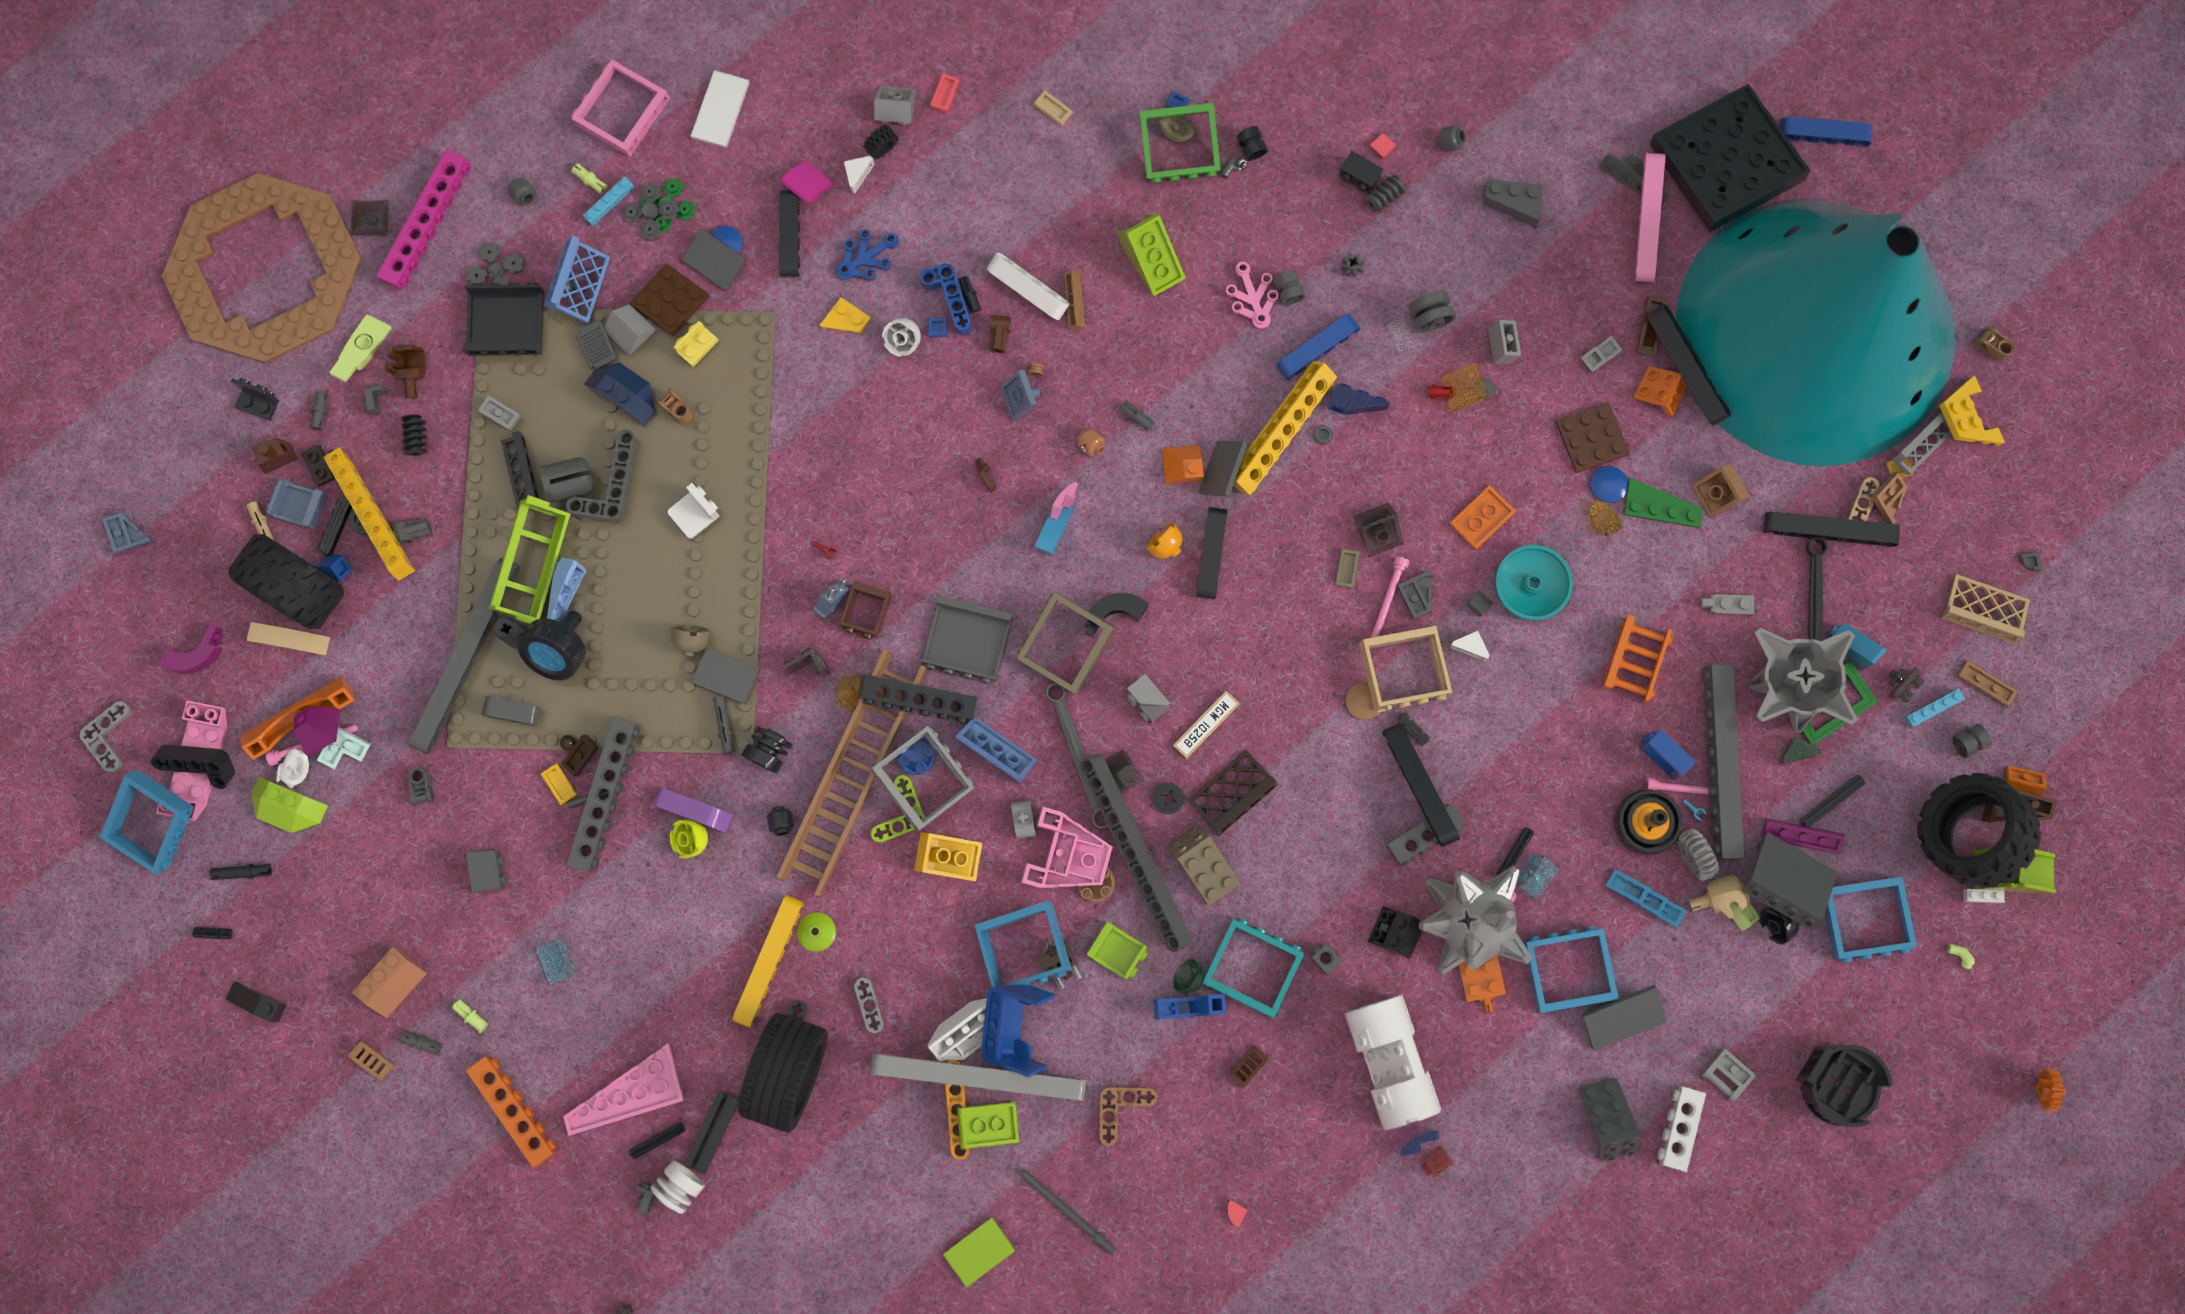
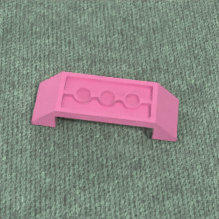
(207, 730)

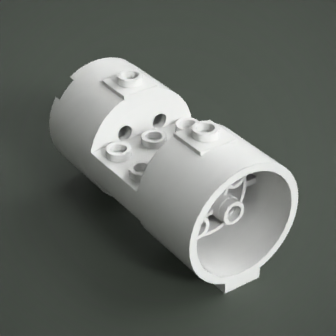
(1401, 1086)

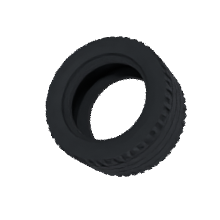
(782, 1072)

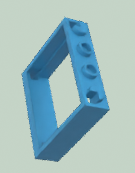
(111, 831)
(1833, 927)
(1571, 935)
(988, 953)

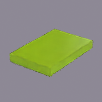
(988, 1125)
(979, 1252)

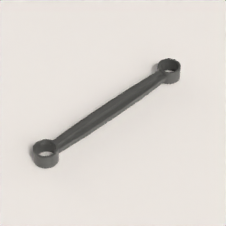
(1074, 745)

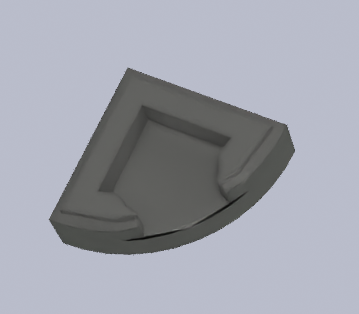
(2031, 561)

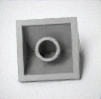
(628, 328)

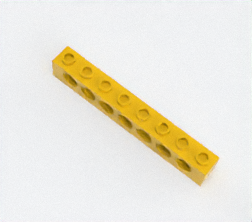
(1283, 426)
(369, 514)

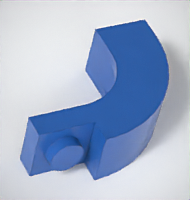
(1189, 1006)

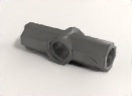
(407, 532)

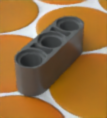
(510, 711)

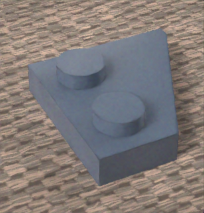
(123, 534)

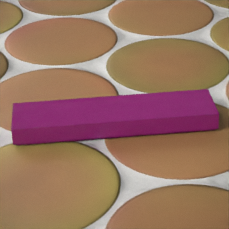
(1804, 835)

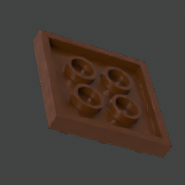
(669, 299)
(1592, 437)

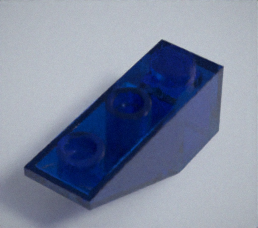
(1349, 401)

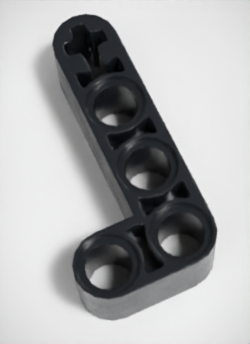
(208, 761)

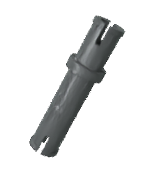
(725, 733)

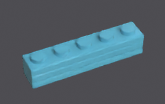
(608, 201)
(1934, 708)

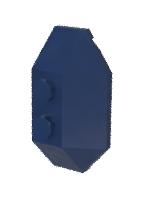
(624, 390)

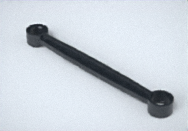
(1816, 590)

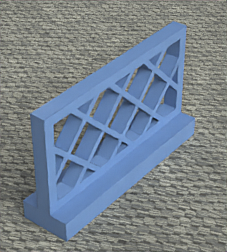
(562, 273)

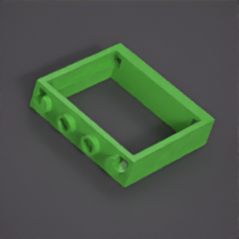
(1191, 173)

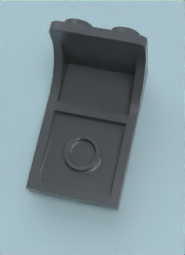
(1610, 1119)

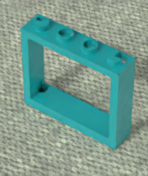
(1275, 941)

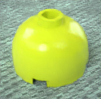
(688, 838)

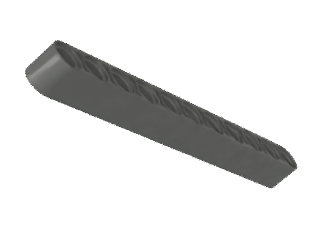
(459, 665)
(1135, 852)

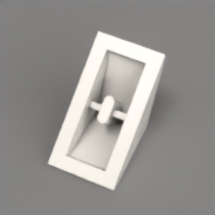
(857, 171)
(1472, 646)

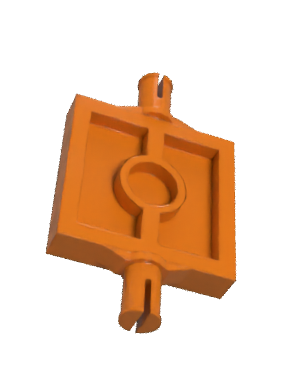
(1483, 982)

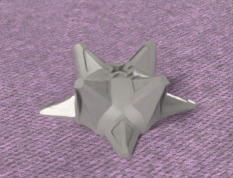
(1803, 678)
(1491, 932)

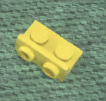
(695, 343)

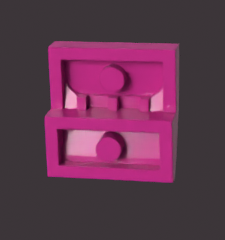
(806, 181)

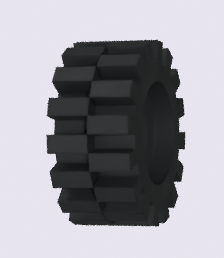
(880, 141)

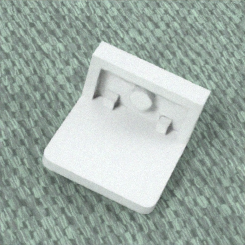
(693, 512)

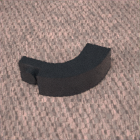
(1117, 603)

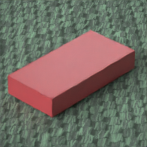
(944, 93)

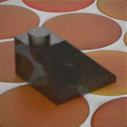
(369, 218)
(1123, 771)

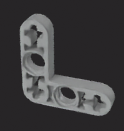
(98, 737)

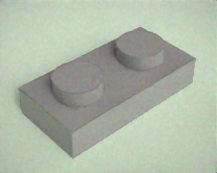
(499, 413)

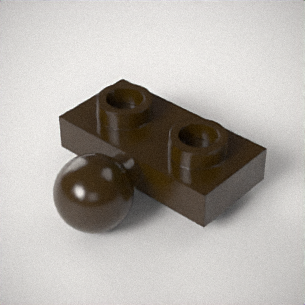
(317, 465)
(579, 753)

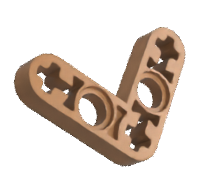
(1119, 1101)

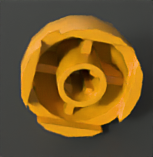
(1166, 542)

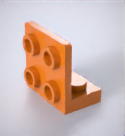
(1661, 389)

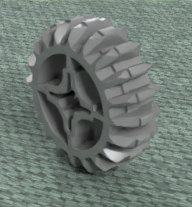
(1697, 854)

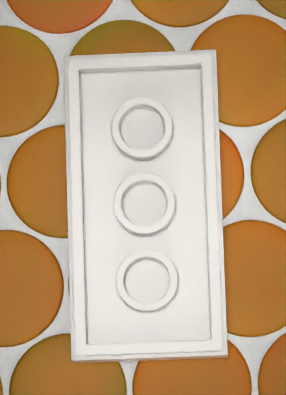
(720, 109)

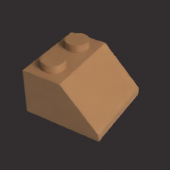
(1720, 490)

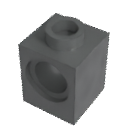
(1334, 959)

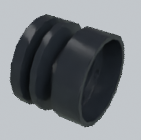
(767, 749)

